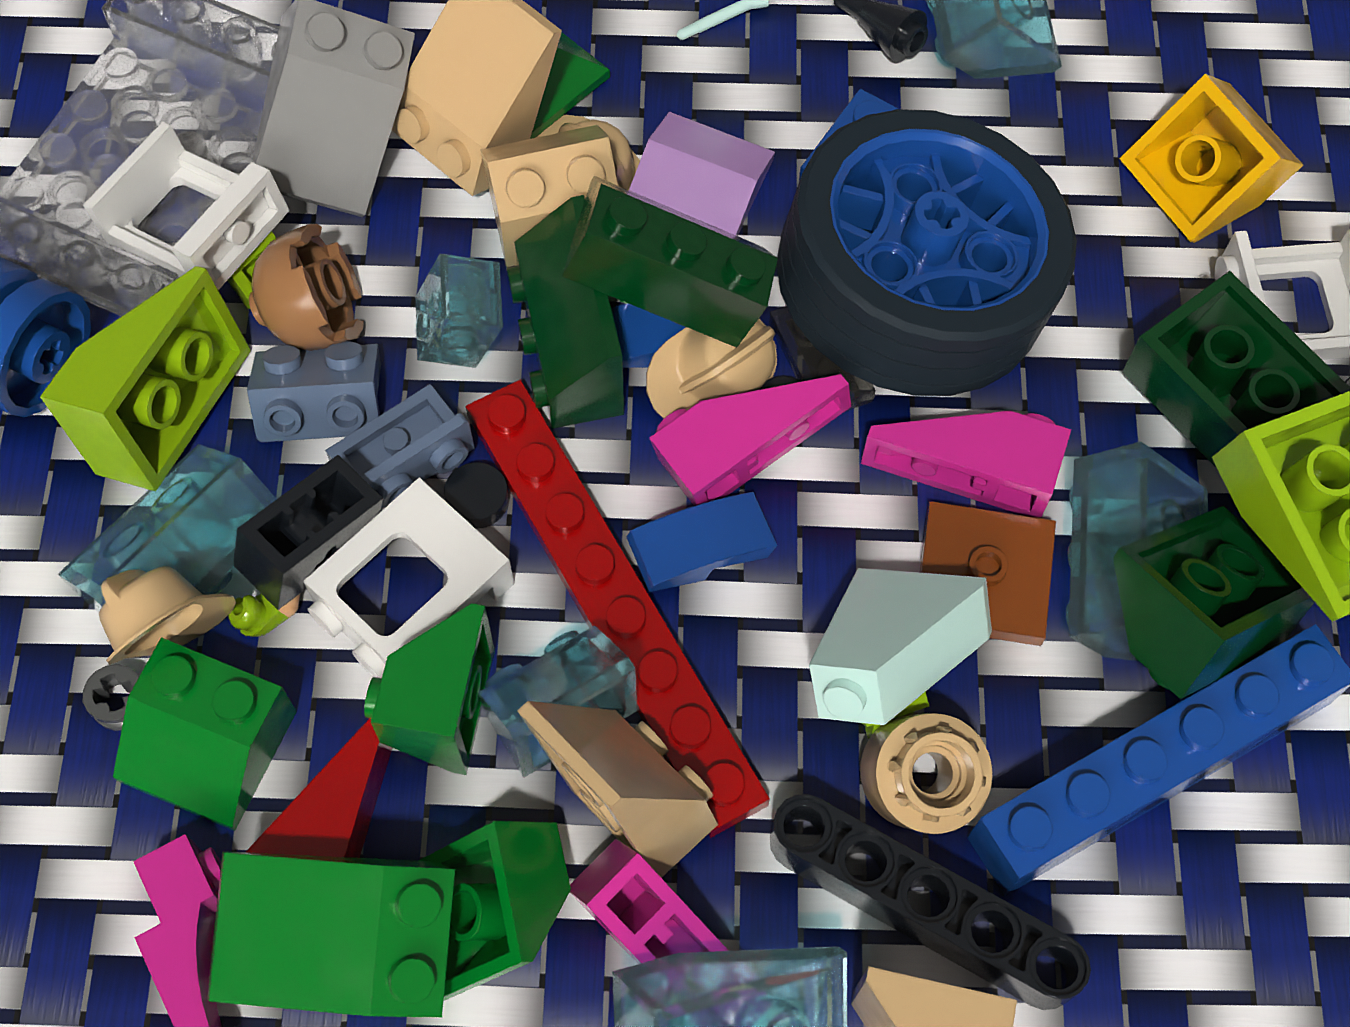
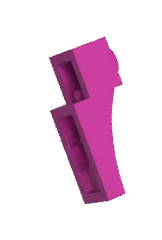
(179, 950)

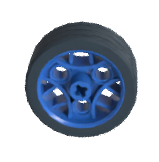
(956, 259)

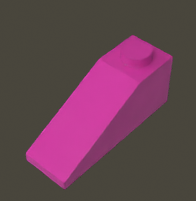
(739, 435)
(984, 457)
(639, 907)

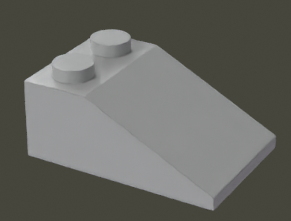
(331, 104)

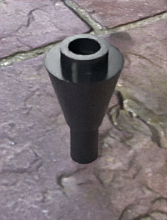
(893, 27)

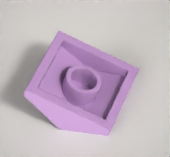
(702, 172)

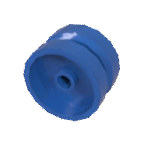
(37, 335)

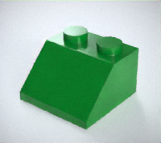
(200, 733)

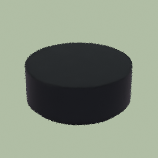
(477, 493)

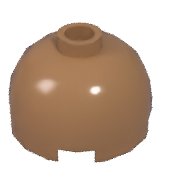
(305, 290)

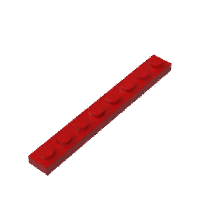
(614, 600)

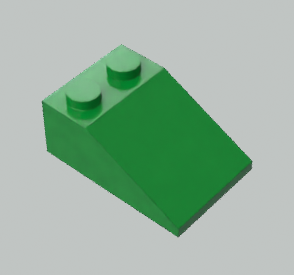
(332, 934)

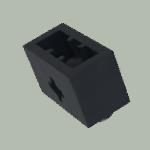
(303, 530)

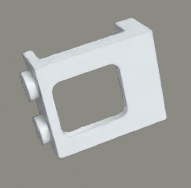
(220, 240)
(1322, 262)
(443, 537)

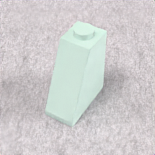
(896, 641)

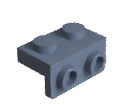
(313, 392)
(407, 444)

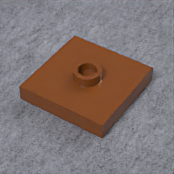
(1007, 551)

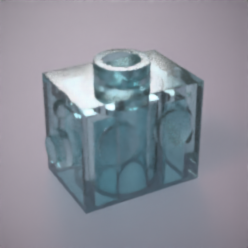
(458, 311)

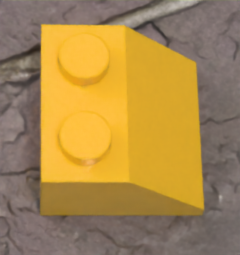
(1210, 159)

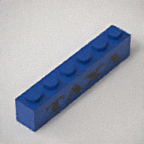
(1159, 759)

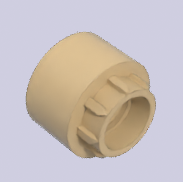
(961, 780)

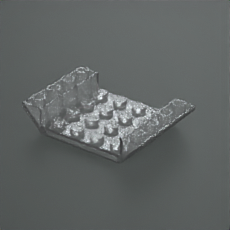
(168, 63)

